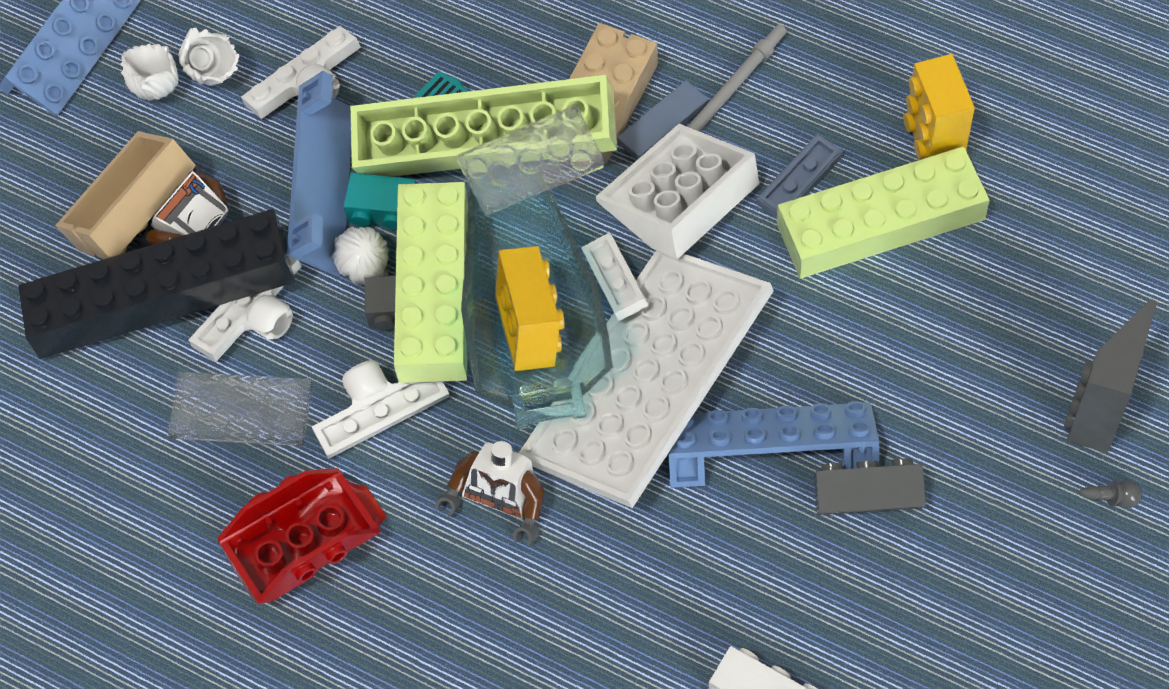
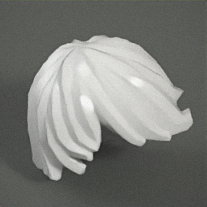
(208, 57)
(149, 71)
(360, 254)

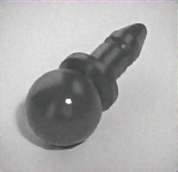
(1125, 493)

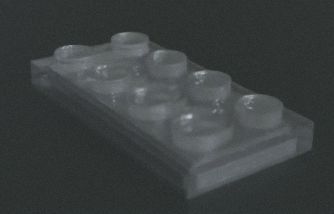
(530, 160)
(240, 409)

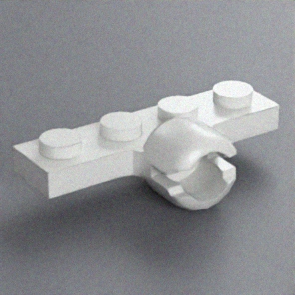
(286, 80)
(257, 312)
(374, 407)

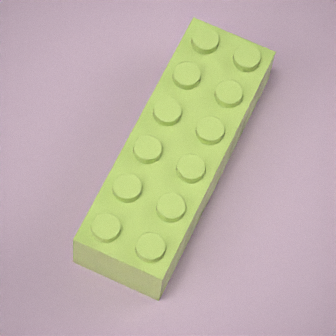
(882, 212)
(430, 282)

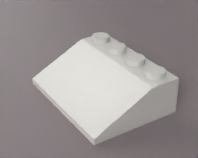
(680, 189)

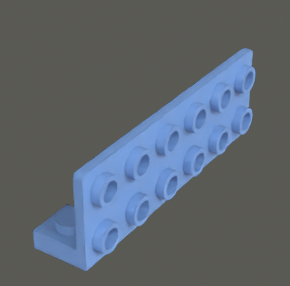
(66, 50)
(319, 174)
(773, 431)

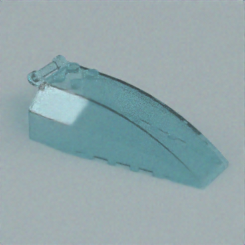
(585, 336)

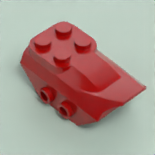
(297, 530)

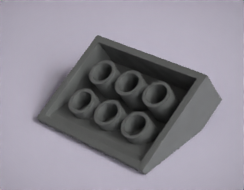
(1108, 384)

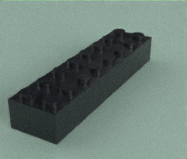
(155, 284)

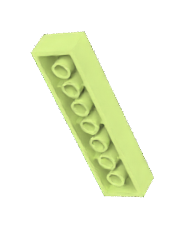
(433, 130)

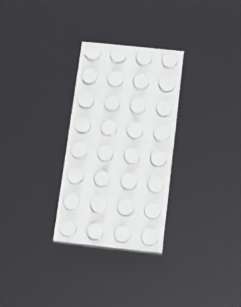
(659, 376)

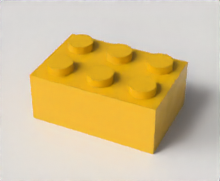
(938, 107)
(528, 308)

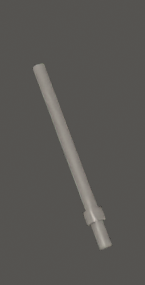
(760, 52)

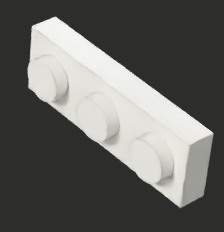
(614, 276)

